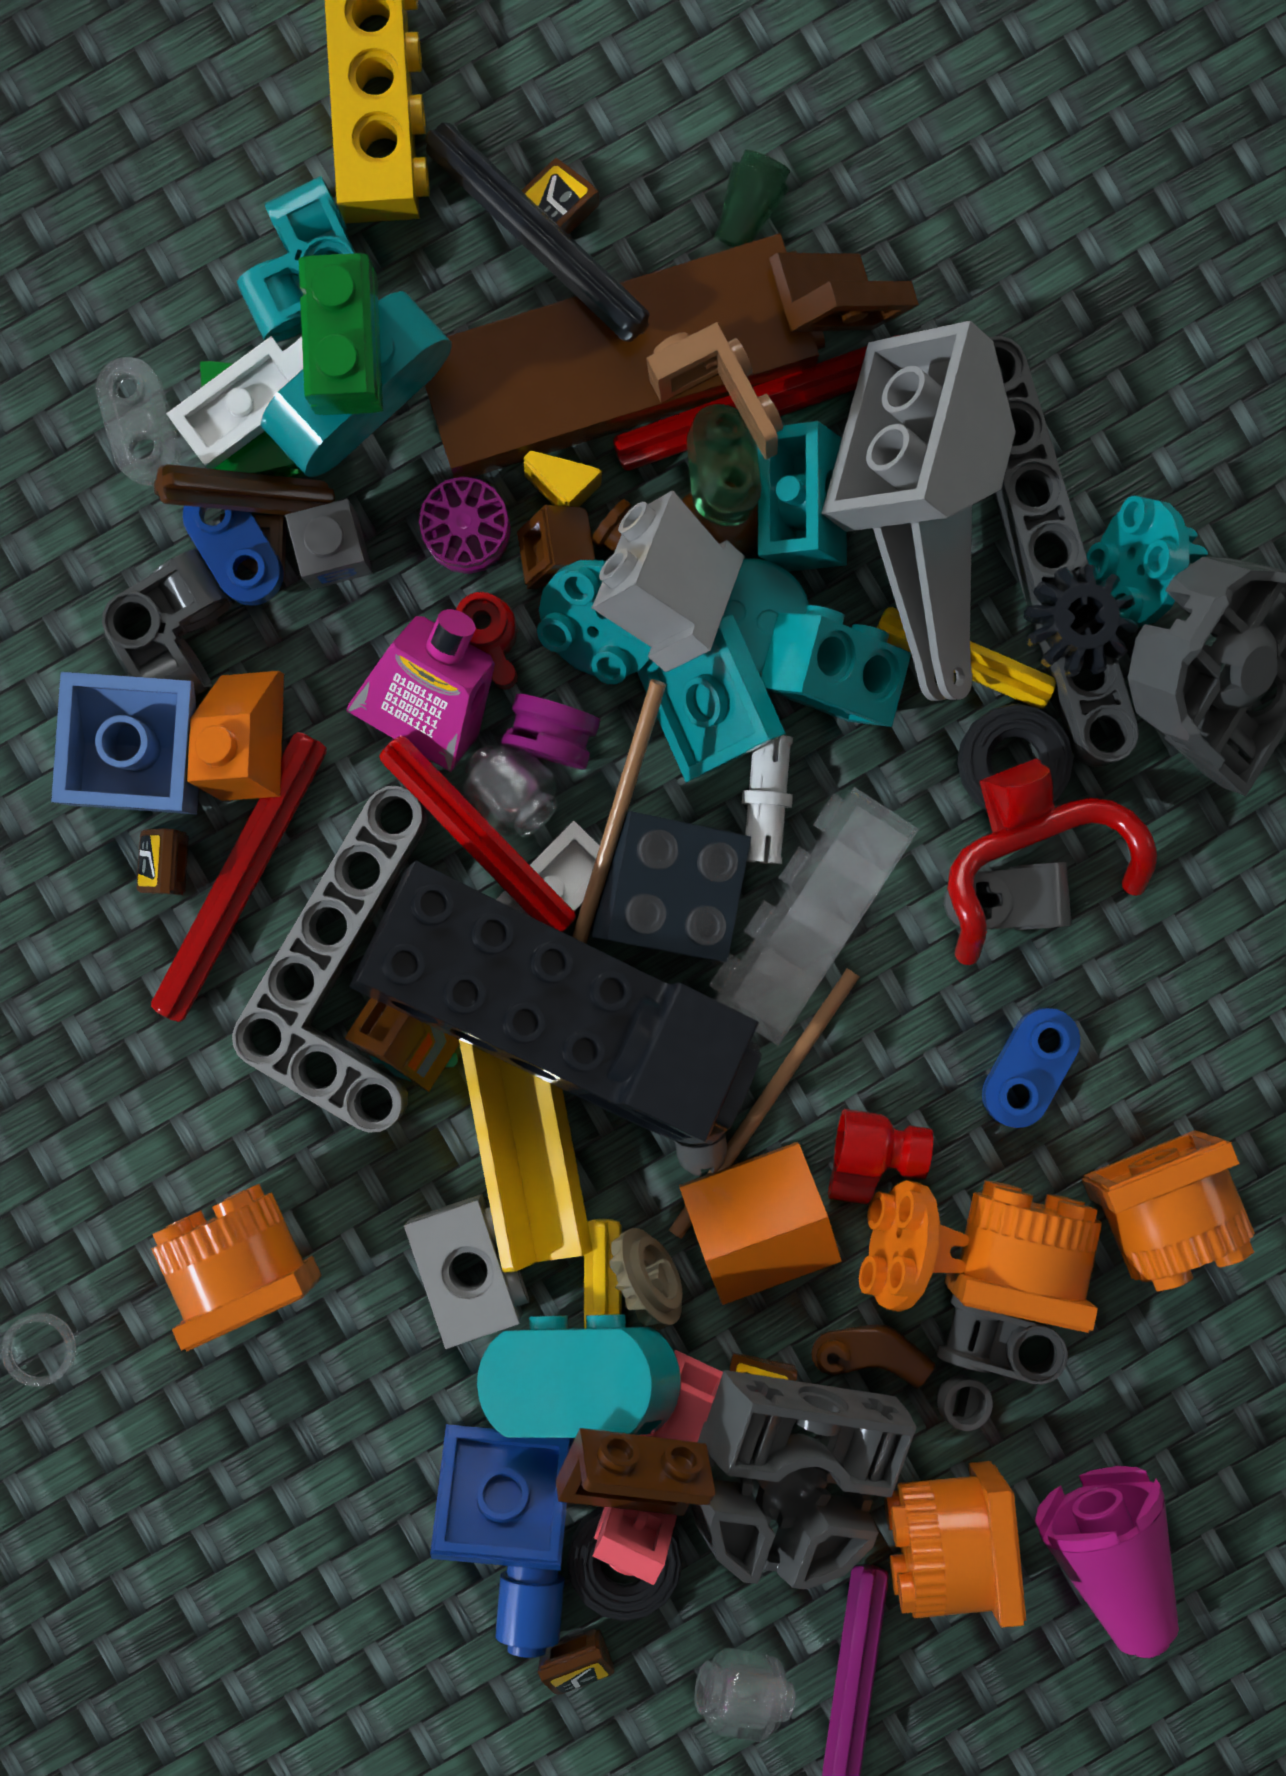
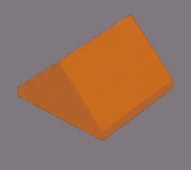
(760, 1223)

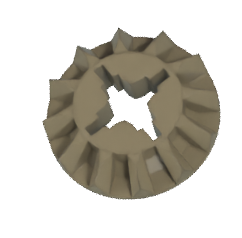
(647, 1278)

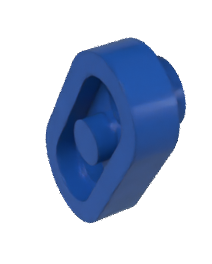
(231, 543)
(1029, 1065)

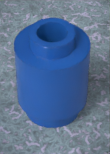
(529, 1610)

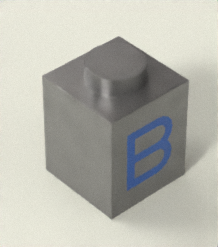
(329, 544)

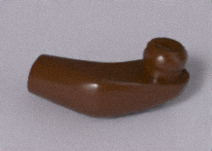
(871, 1347)

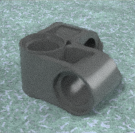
(180, 600)

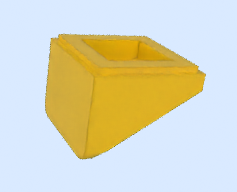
(561, 479)

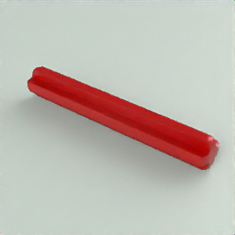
(475, 834)

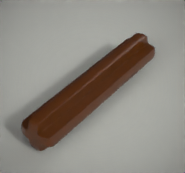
(239, 490)

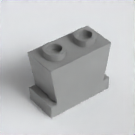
(668, 581)

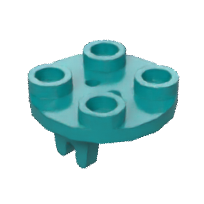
(1145, 549)
(568, 624)

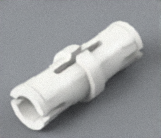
(768, 800)

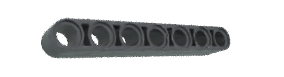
(1055, 523)

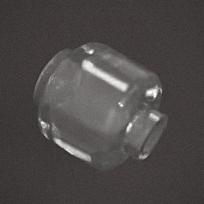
(510, 789)
(744, 1694)

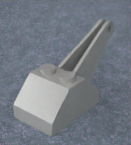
(914, 457)

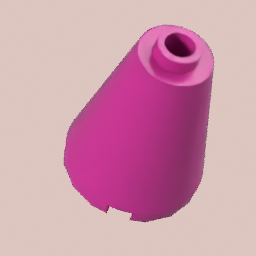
(1117, 1554)

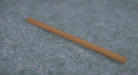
(619, 809)
(778, 1082)

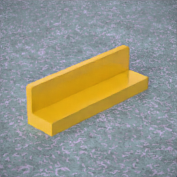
(526, 1162)

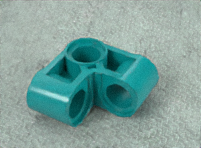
(307, 227)

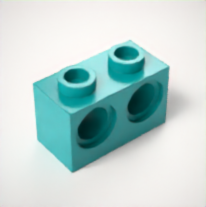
(835, 666)

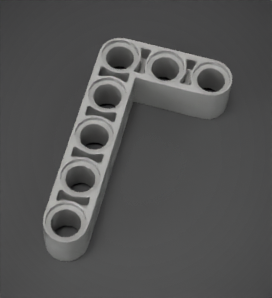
(326, 963)

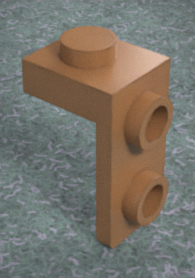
(689, 360)

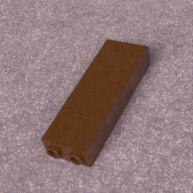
(569, 379)

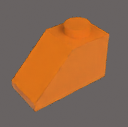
(238, 737)

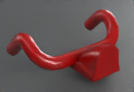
(1022, 815)

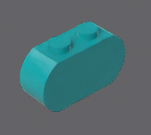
(410, 357)
(569, 1379)

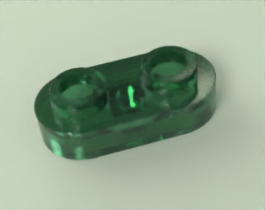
(720, 452)

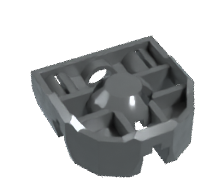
(1179, 678)
(752, 1439)

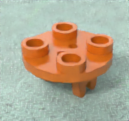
(906, 1246)

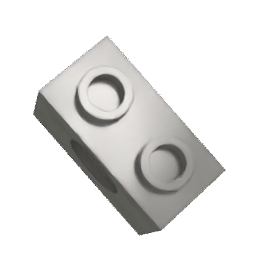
(462, 1308)

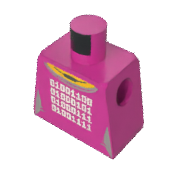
(429, 688)

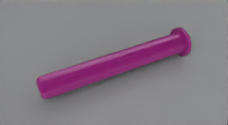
(855, 1671)

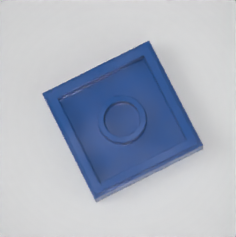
(499, 1499)

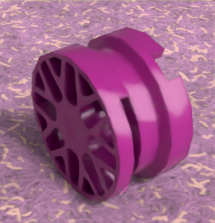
(465, 525)
(551, 731)

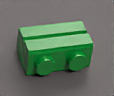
(340, 334)

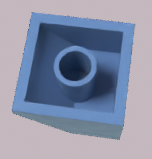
(124, 743)

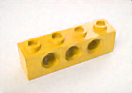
(365, 185)

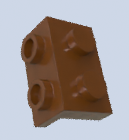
(635, 1472)

